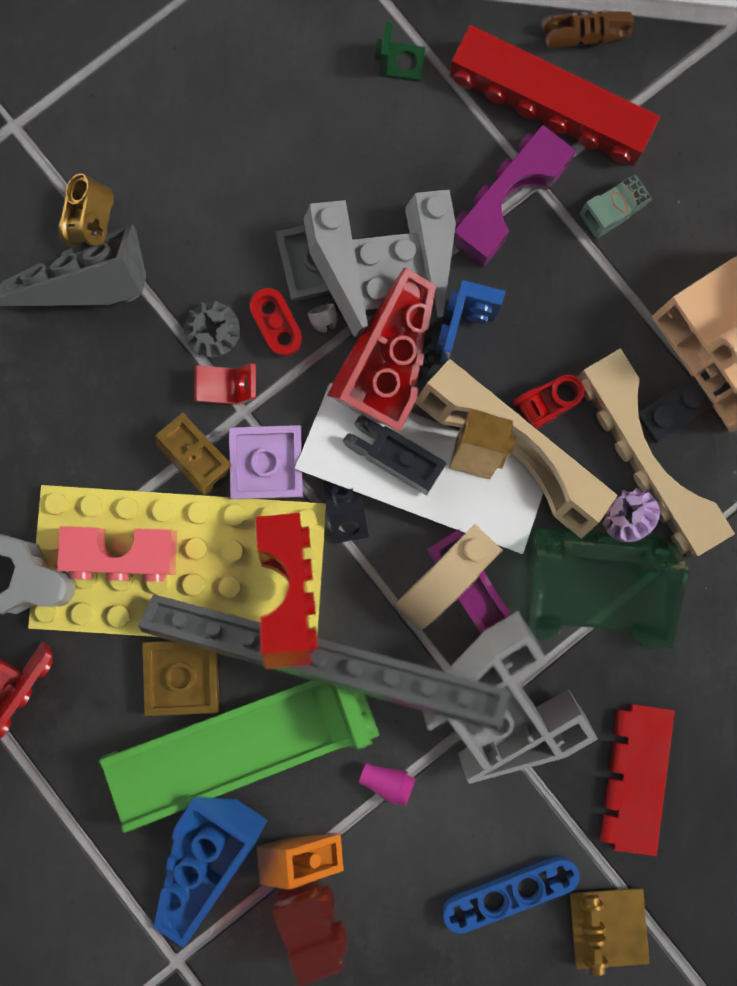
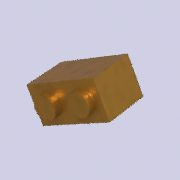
(482, 444)

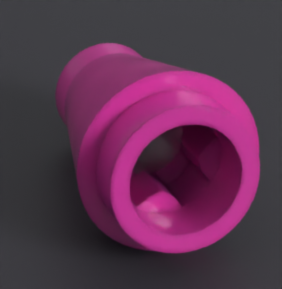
(388, 783)

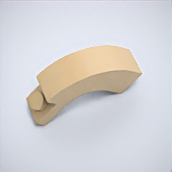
(448, 578)

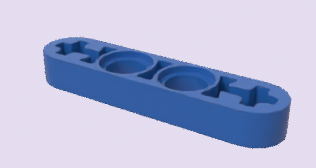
(508, 888)

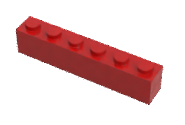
(552, 96)

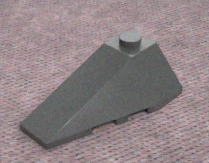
(89, 277)

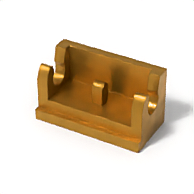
(192, 454)

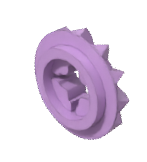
(644, 518)

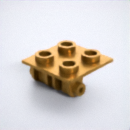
(609, 929)

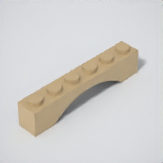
(614, 390)
(571, 490)

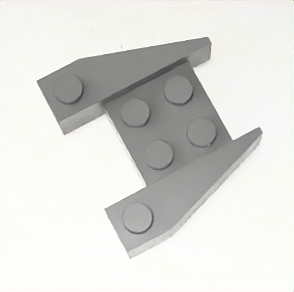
(366, 268)
(527, 733)

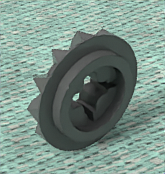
(226, 334)

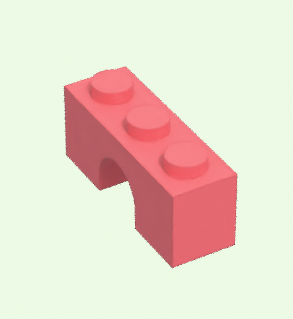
(84, 552)

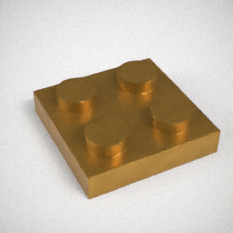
(179, 679)

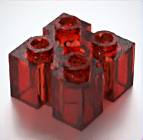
(310, 931)

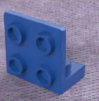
(475, 301)

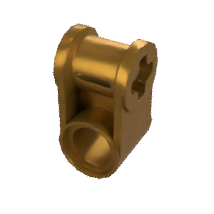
(88, 208)

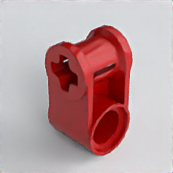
(543, 404)

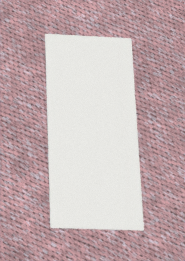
(498, 506)

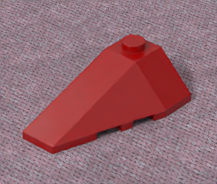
(386, 360)

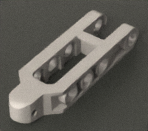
(32, 578)

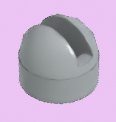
(322, 316)

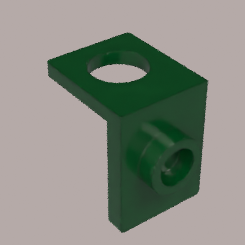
(389, 52)

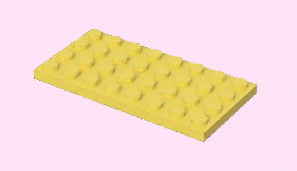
(214, 555)

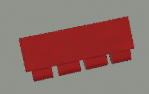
(643, 780)

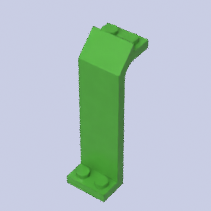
(235, 749)

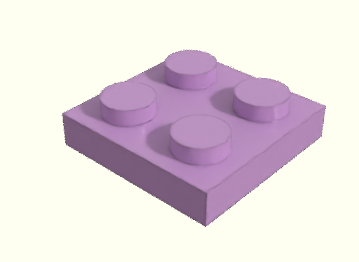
(265, 462)

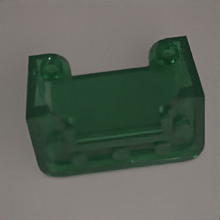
(605, 585)

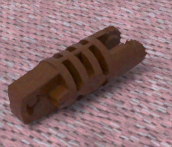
(571, 29)

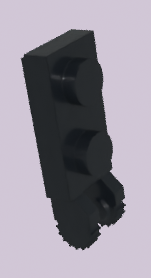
(677, 408)
(396, 455)

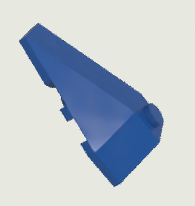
(204, 856)

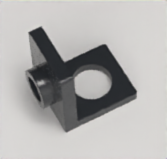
(345, 506)

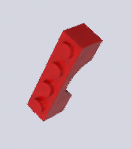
(286, 630)

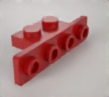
(17, 684)

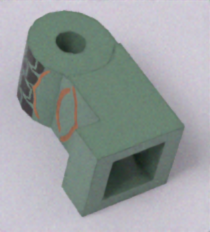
(615, 206)

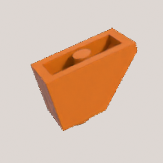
(299, 860)

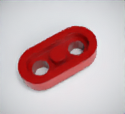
(276, 323)

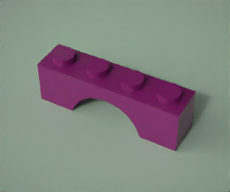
(538, 164)
(480, 598)

